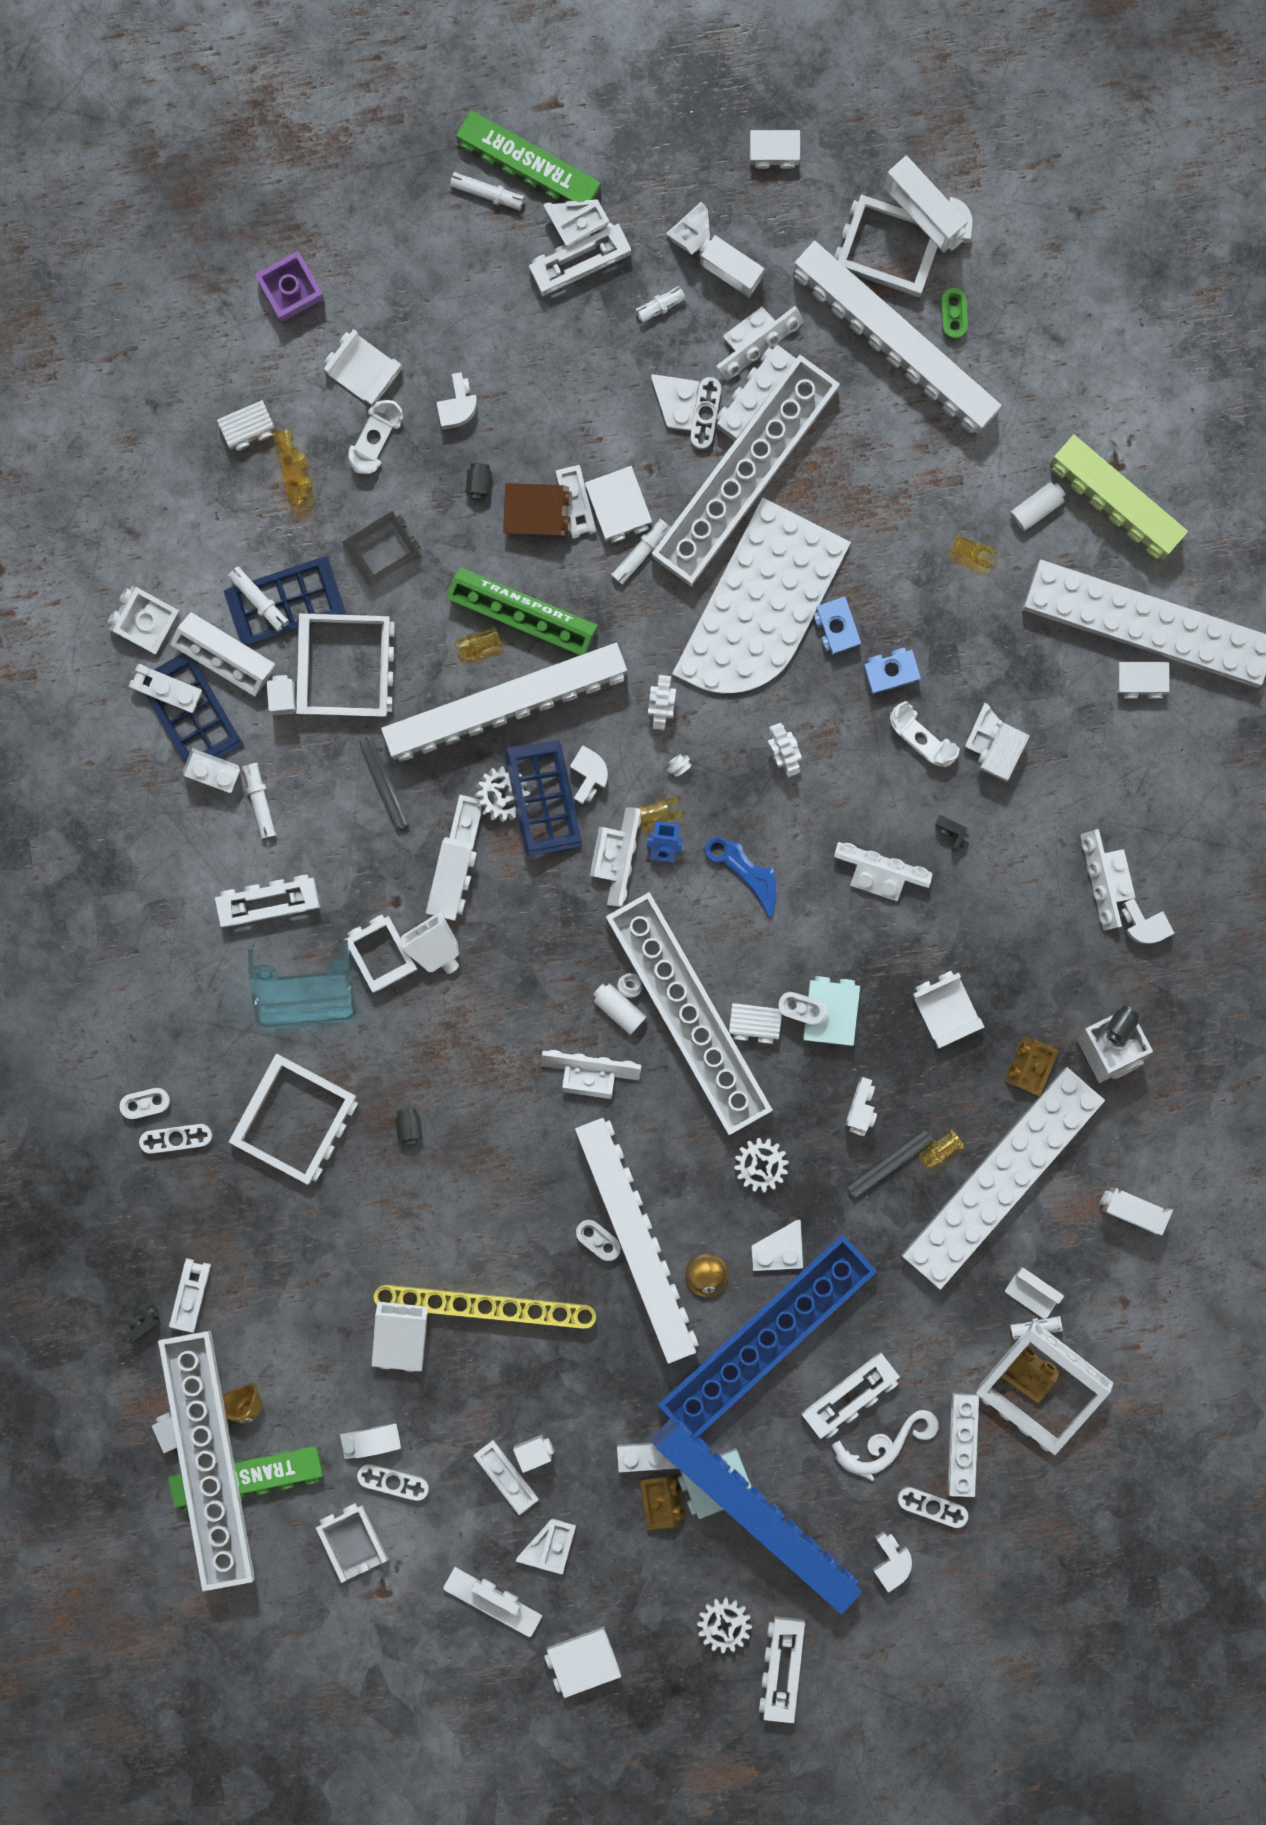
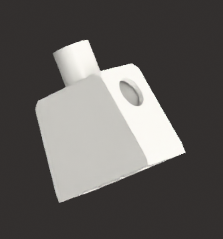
(432, 945)

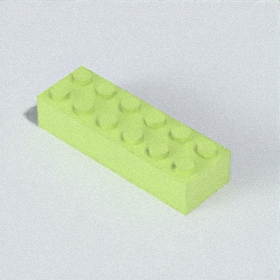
(1117, 497)

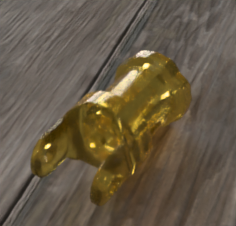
(971, 550)
(478, 642)
(660, 811)
(940, 1150)

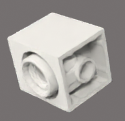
(1109, 1058)

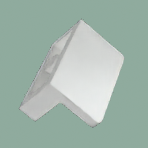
(1033, 1293)

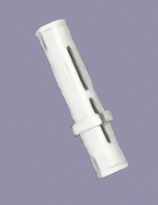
(487, 191)
(641, 551)
(258, 599)
(259, 800)

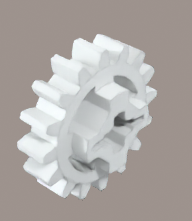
(661, 702)
(784, 749)
(492, 791)
(749, 1171)
(736, 1621)

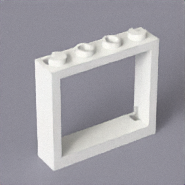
(387, 656)
(256, 1102)
(1068, 1360)

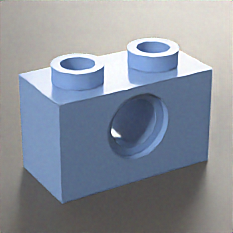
(837, 611)
(880, 681)

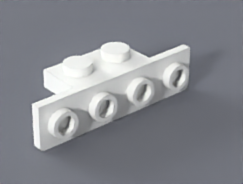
(754, 337)
(614, 855)
(879, 873)
(1108, 877)
(589, 1075)
(492, 1602)

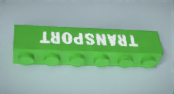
(525, 160)
(521, 611)
(265, 1472)

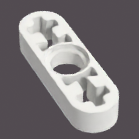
(714, 396)
(158, 1147)
(409, 1492)
(952, 1507)

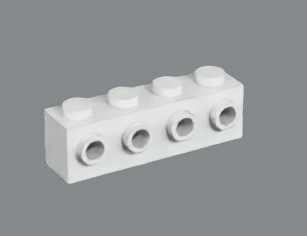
(750, 398)
(222, 654)

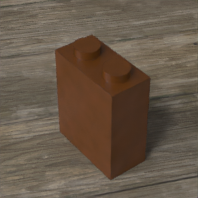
(537, 509)

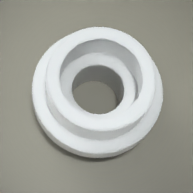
(679, 765)
(632, 980)

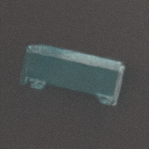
(303, 997)

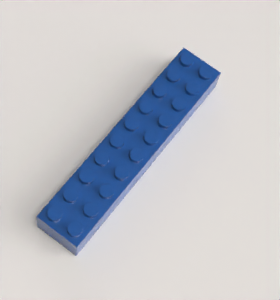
(768, 1336)
(760, 1519)

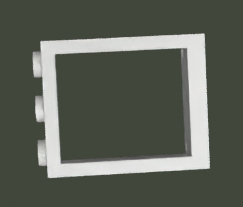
(925, 204)
(874, 275)

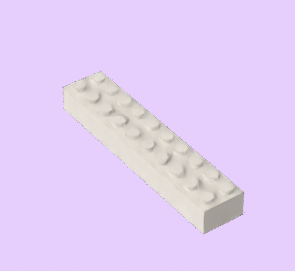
(895, 338)
(745, 470)
(1147, 623)
(505, 701)
(689, 1013)
(1003, 1178)
(636, 1241)
(206, 1460)

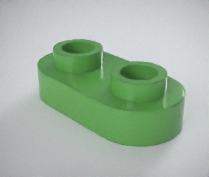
(954, 314)

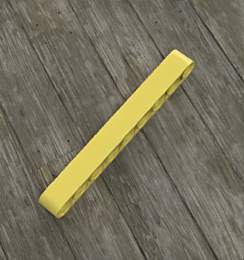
(497, 1306)

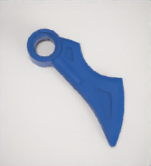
(757, 878)

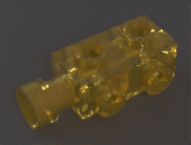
(293, 473)

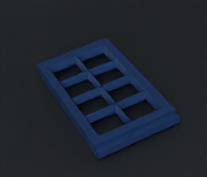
(328, 586)
(219, 749)
(552, 843)

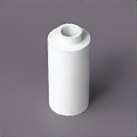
(1038, 506)
(618, 1008)

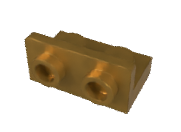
(1031, 1065)
(1031, 1374)
(662, 1502)

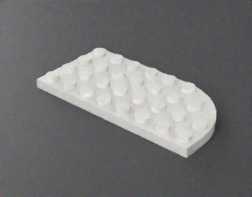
(762, 602)

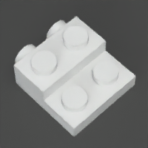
(142, 619)
(860, 1114)

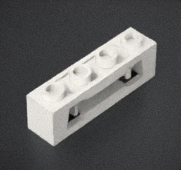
(562, 254)
(227, 910)
(849, 1411)
(963, 1444)
(778, 1710)

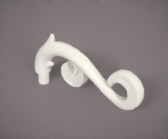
(866, 1469)

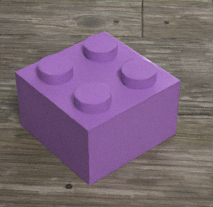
(289, 286)

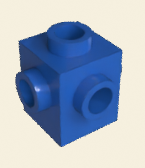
(664, 847)

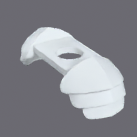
(382, 418)
(934, 751)

